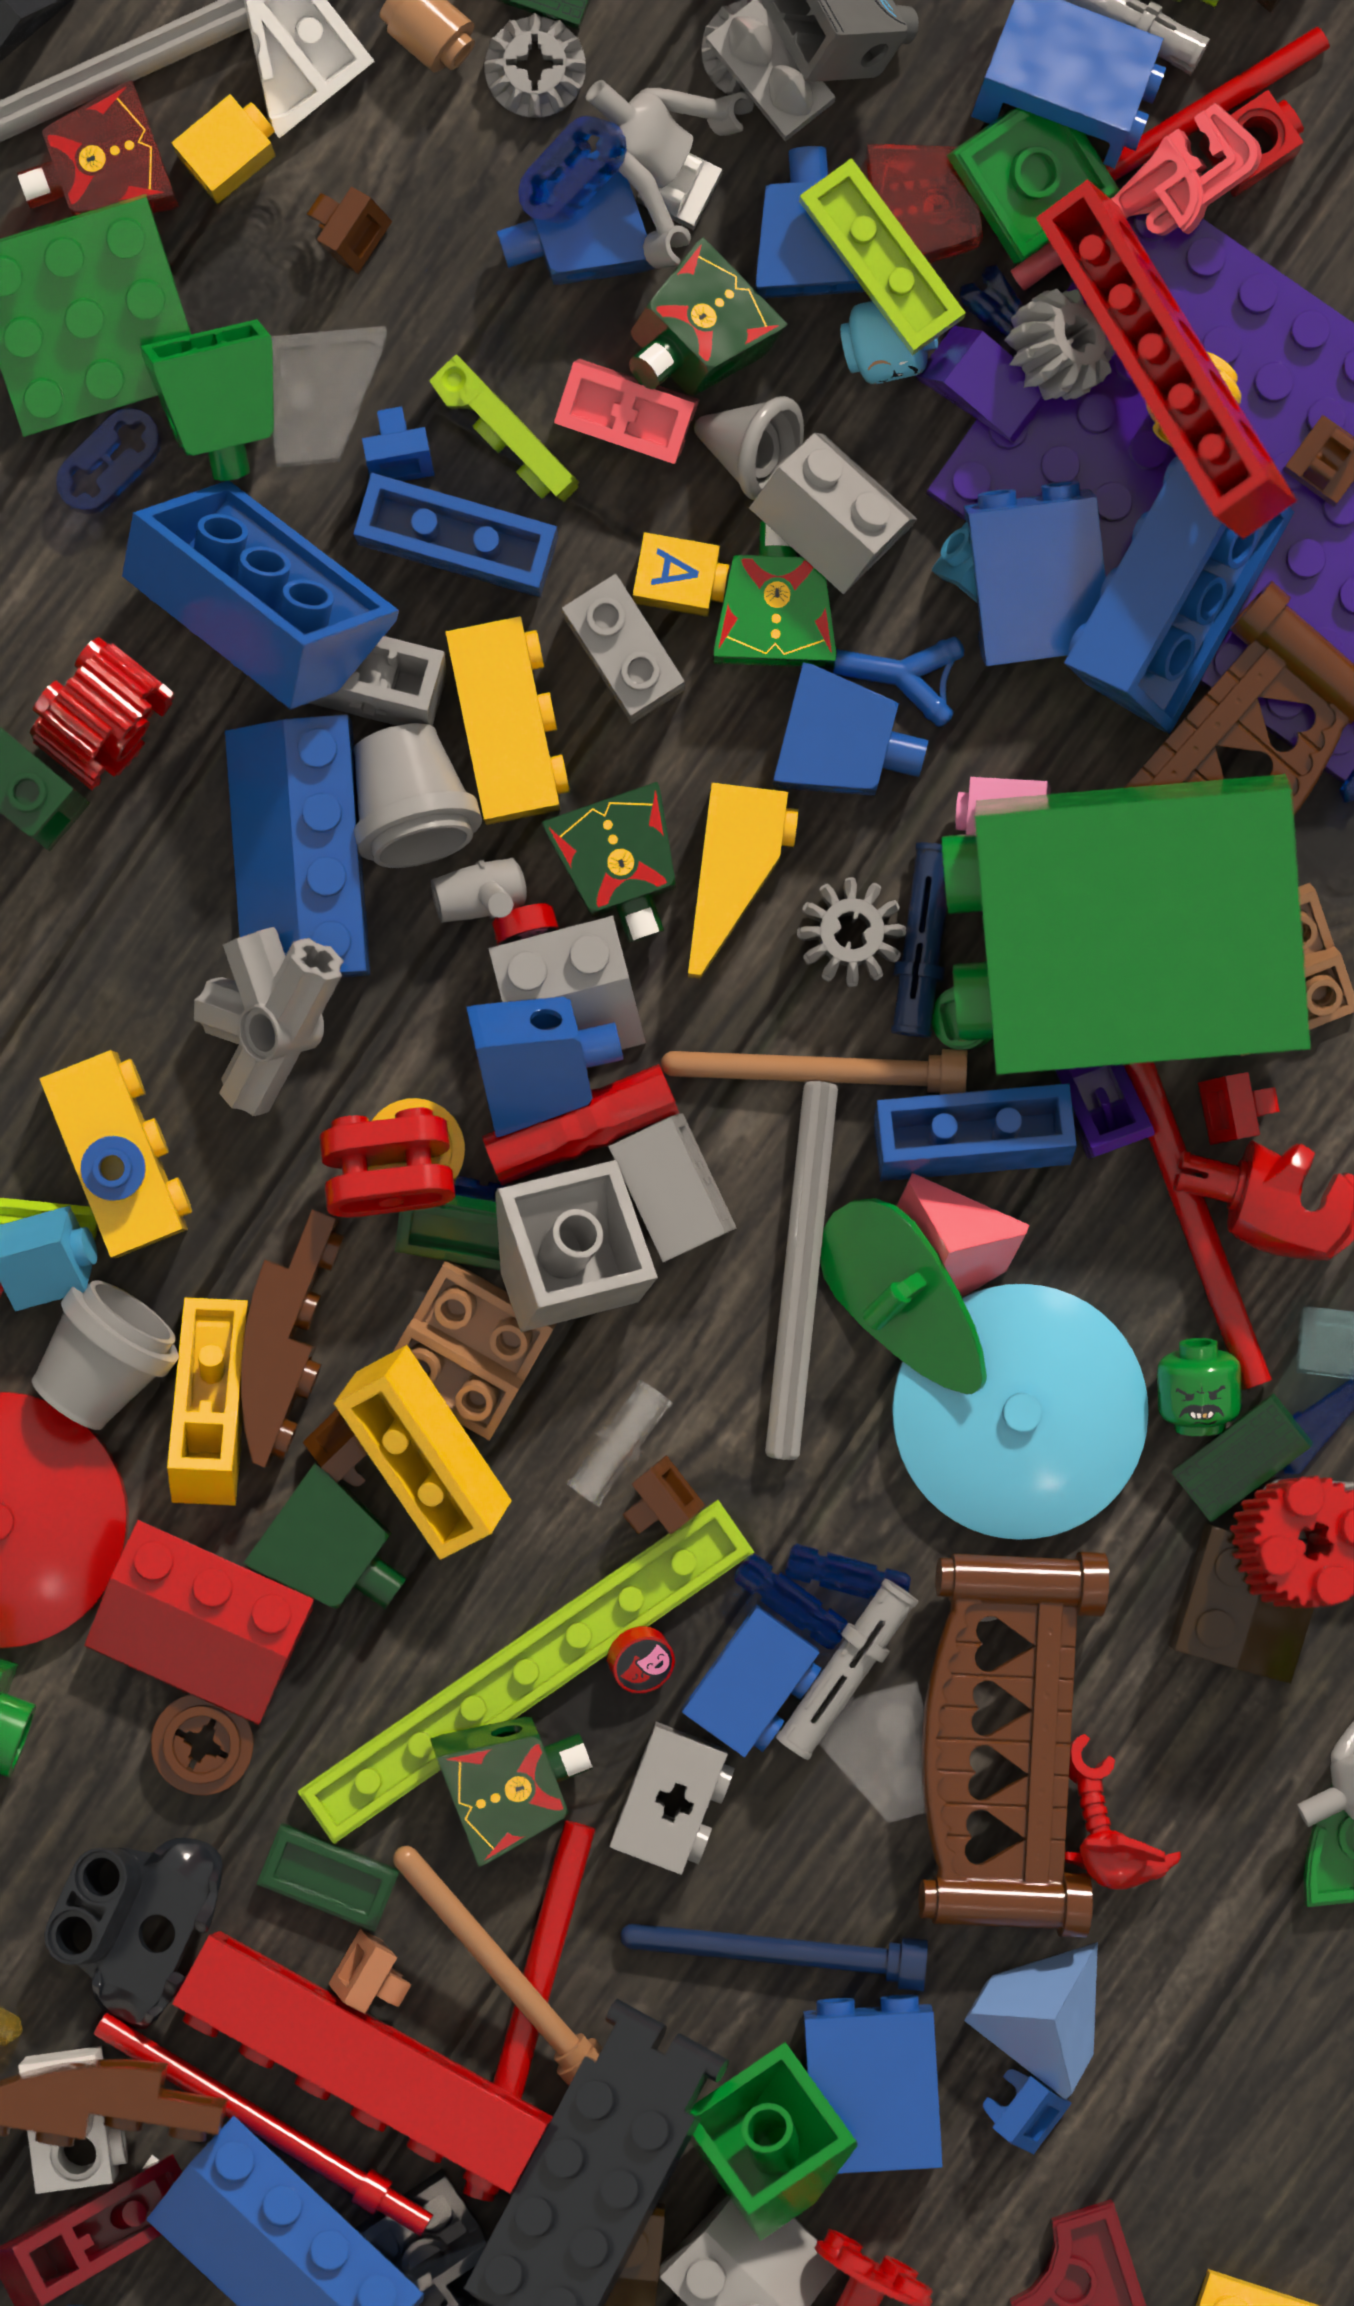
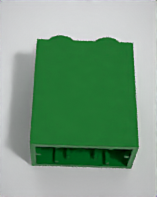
(1132, 925)

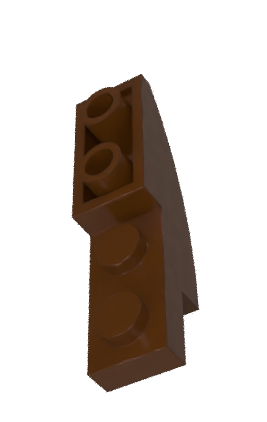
(273, 1362)
(64, 2098)

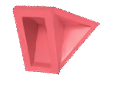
(967, 1235)

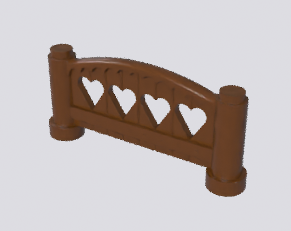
(1281, 662)
(1028, 1879)

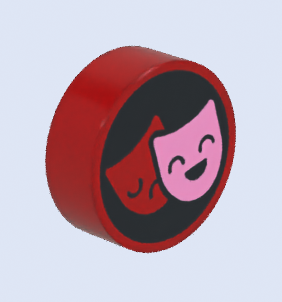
(525, 923)
(641, 1659)

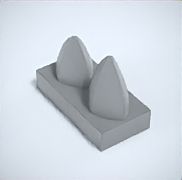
(766, 71)

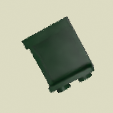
(35, 795)

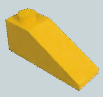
(738, 856)
(208, 1403)

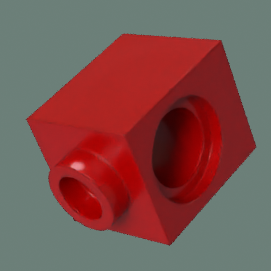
(1282, 126)

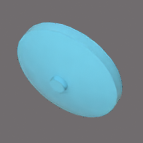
(1047, 1430)

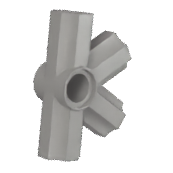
(268, 1011)

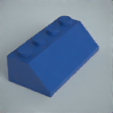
(256, 591)
(1169, 602)
(296, 835)
(270, 2234)

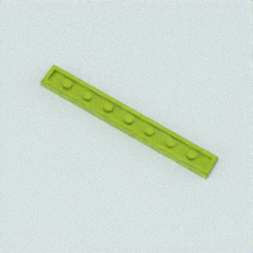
(527, 1668)

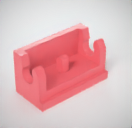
(625, 412)

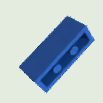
(456, 535)
(974, 1132)

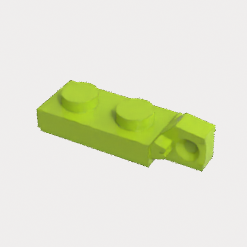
(501, 427)

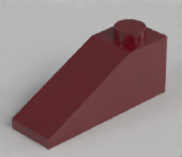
(85, 2236)

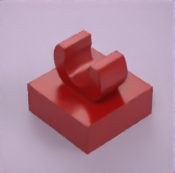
(1233, 1107)

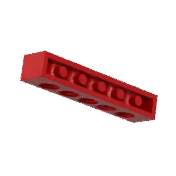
(1166, 360)

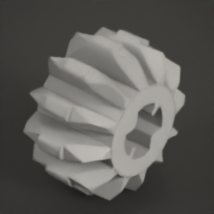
(1060, 345)
(871, 938)

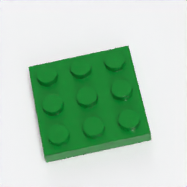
(78, 310)

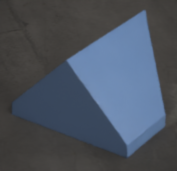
(1043, 2016)

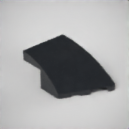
(446, 2251)

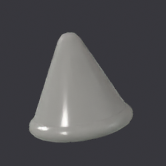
(753, 440)

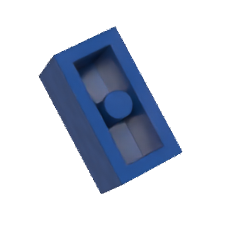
(752, 1681)

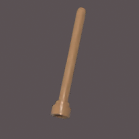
(940, 1074)
(569, 2047)

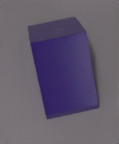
(979, 379)
(1105, 1108)

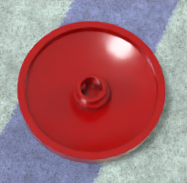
(58, 1519)

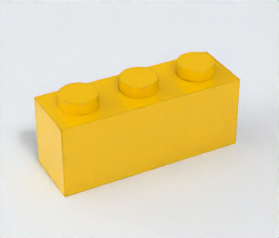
(506, 719)
(98, 1102)
(423, 1452)

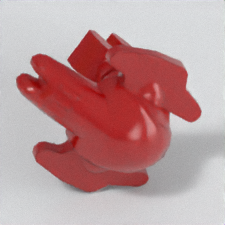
(1108, 1854)

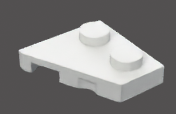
(301, 56)

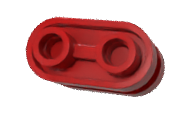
(411, 1138)

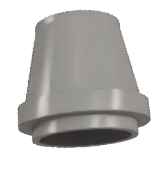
(410, 798)
(103, 1354)

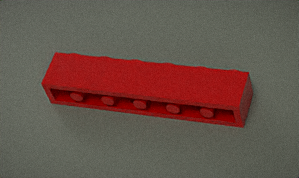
(361, 2062)

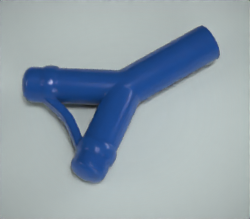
(907, 675)

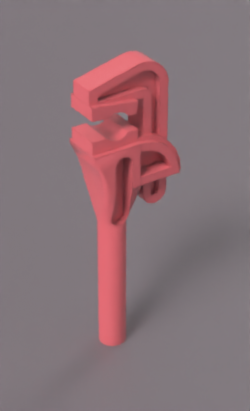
(1172, 185)

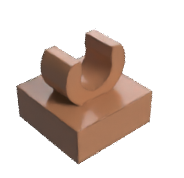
(368, 1973)

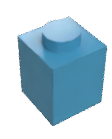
(45, 1257)

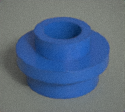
(133, 1168)

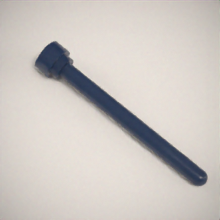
(900, 1963)

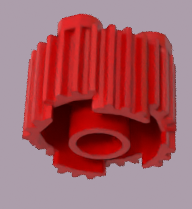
(98, 713)
(1276, 1557)

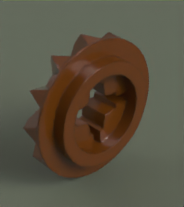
(173, 1752)

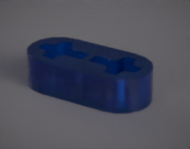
(568, 165)
(97, 450)

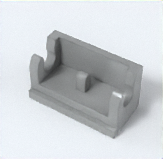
(672, 1187)

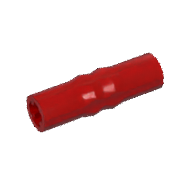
(611, 1114)

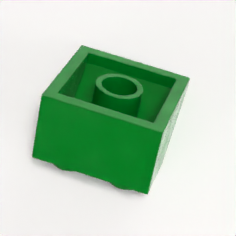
(771, 2140)

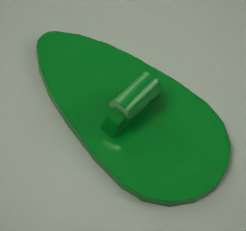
(902, 1292)

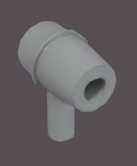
(479, 891)

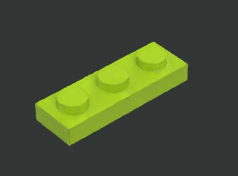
(882, 256)

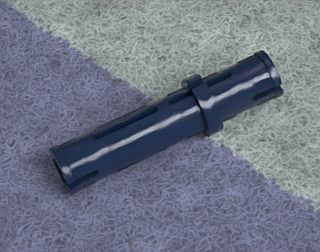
(915, 1009)

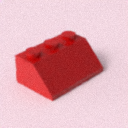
(198, 1622)

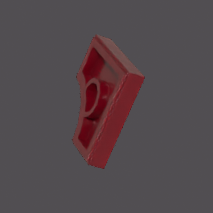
(1086, 2263)

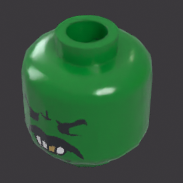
(1199, 1388)

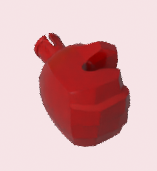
(1266, 1201)

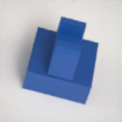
(398, 451)
(1030, 2113)

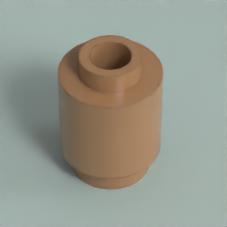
(430, 31)

